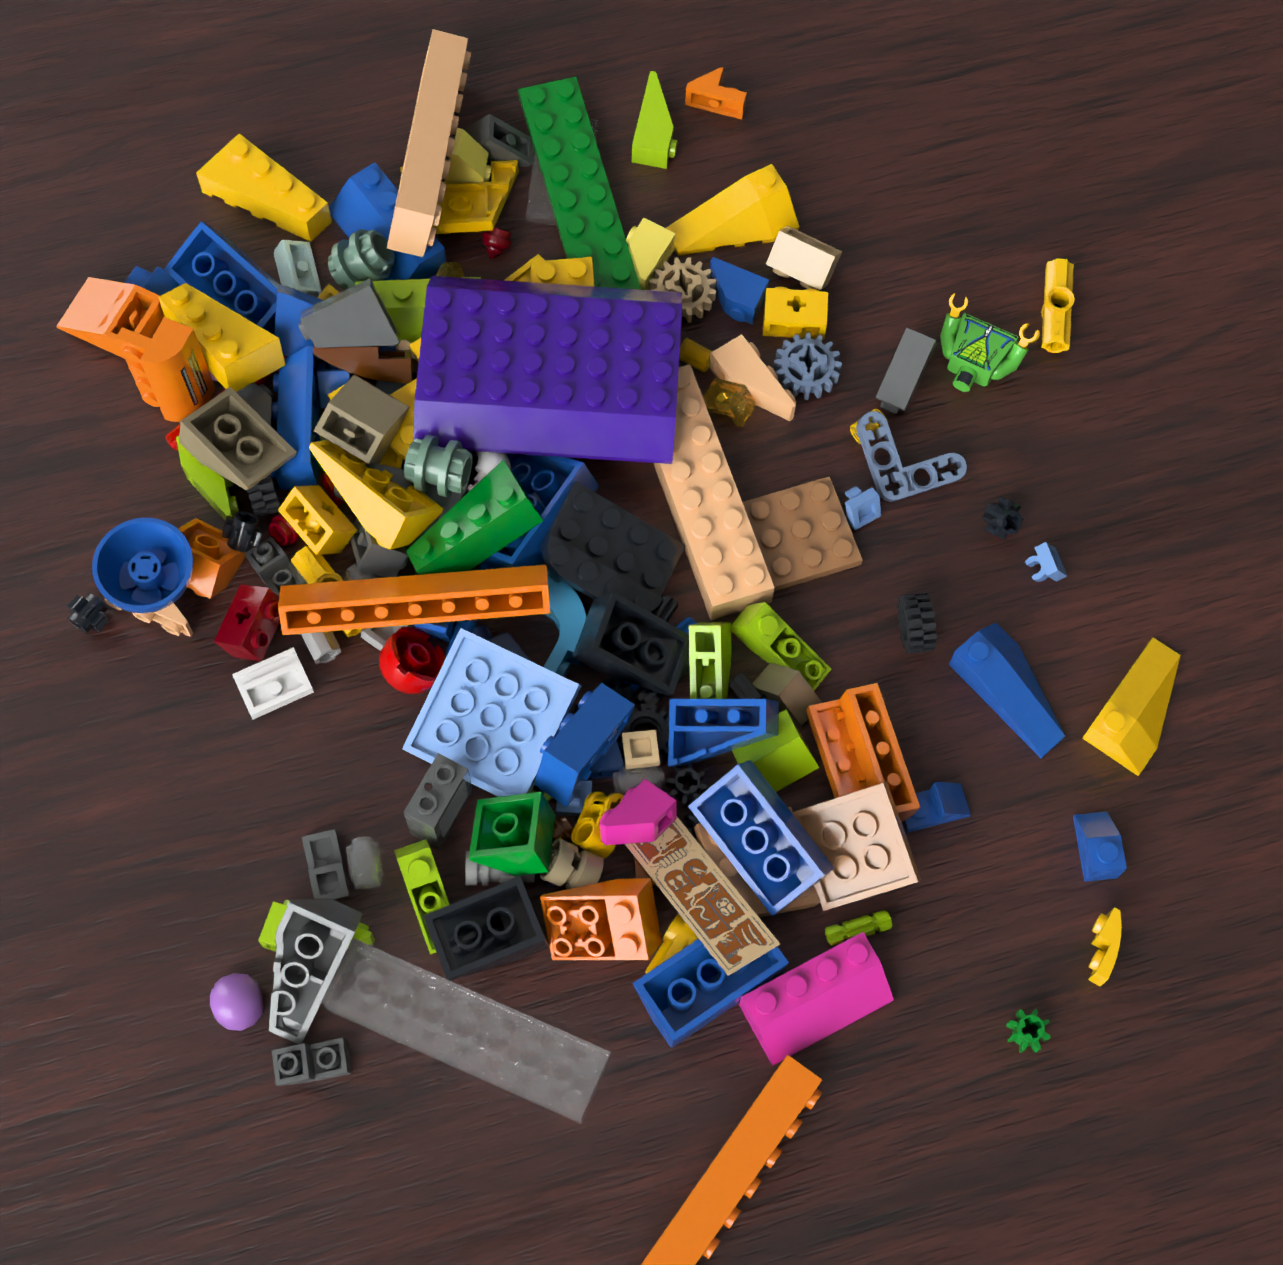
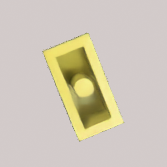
(467, 161)
(649, 248)

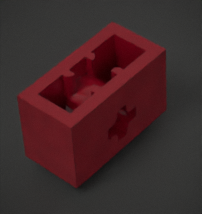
(249, 623)

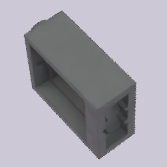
(435, 811)

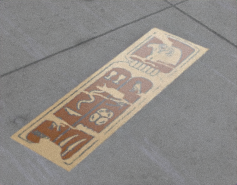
(704, 898)

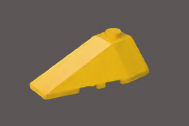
(740, 214)
(382, 506)

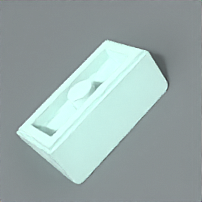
(297, 266)

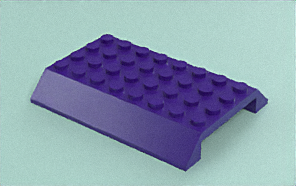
(549, 369)

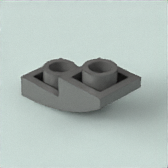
(273, 566)
(311, 1062)

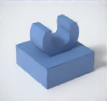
(862, 507)
(1050, 563)
(580, 793)

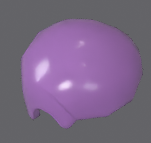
(236, 1001)

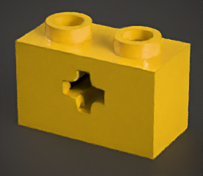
(783, 321)
(317, 519)

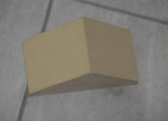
(789, 689)

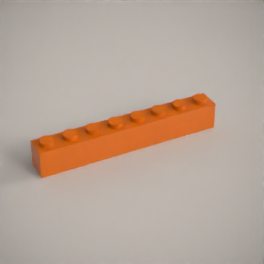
(414, 599)
(737, 1167)

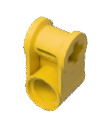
(587, 829)

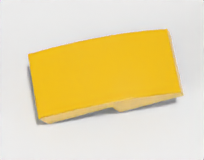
(1107, 939)

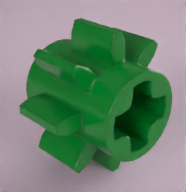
(1028, 1021)

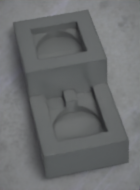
(325, 865)

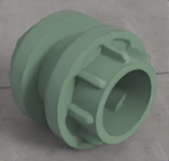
(360, 258)
(437, 465)

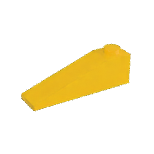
(1135, 714)

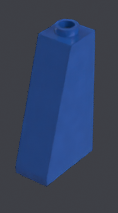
(288, 314)

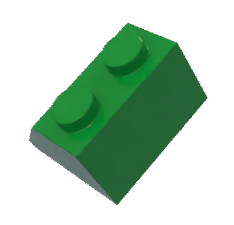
(513, 834)

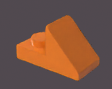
(710, 95)

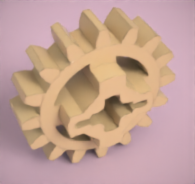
(693, 283)

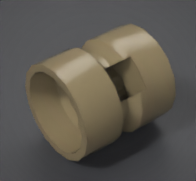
(572, 867)

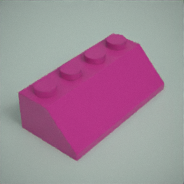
(817, 998)

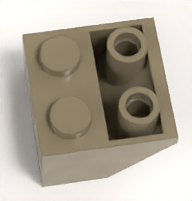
(362, 420)

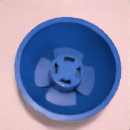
(136, 552)

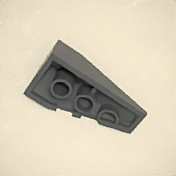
(306, 959)

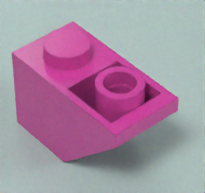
(639, 816)

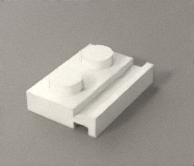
(273, 683)

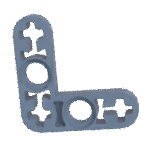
(905, 475)

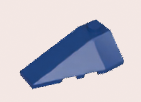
(1004, 680)

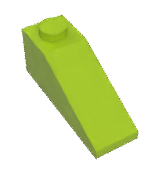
(654, 131)
(709, 659)

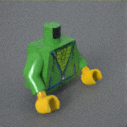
(979, 349)

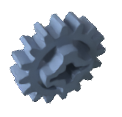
(821, 361)

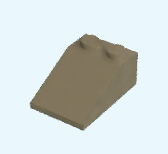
(234, 440)

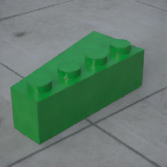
(477, 525)

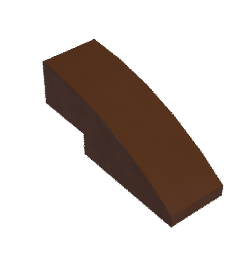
(370, 362)

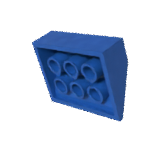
(546, 484)

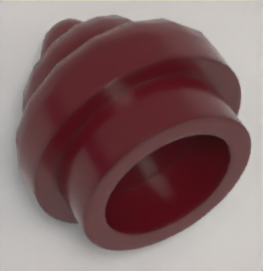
(496, 241)
(282, 531)

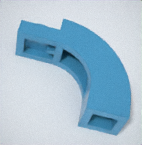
(569, 617)

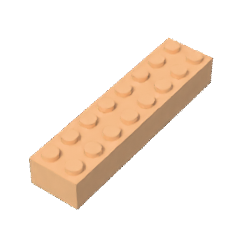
(429, 145)
(711, 510)

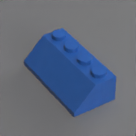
(369, 204)
(226, 275)
(297, 417)
(761, 837)
(695, 989)

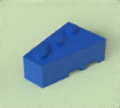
(717, 726)
(581, 742)

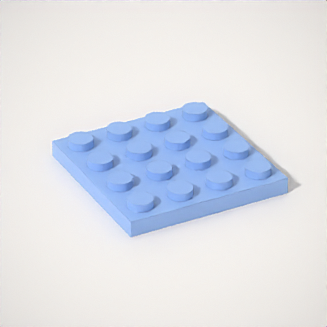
(491, 714)

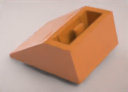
(106, 307)
(603, 921)

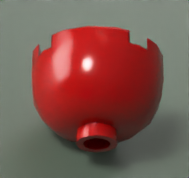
(410, 661)

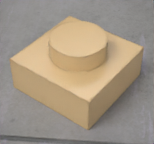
(640, 749)

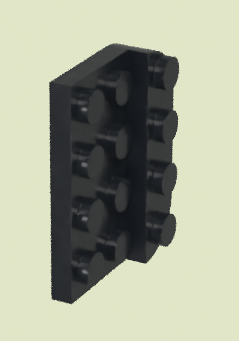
(608, 550)

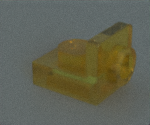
(730, 400)

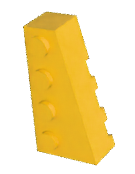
(260, 185)
(231, 344)

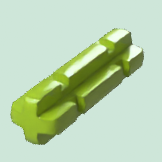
(879, 921)

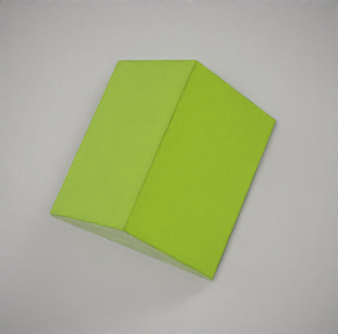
(781, 757)

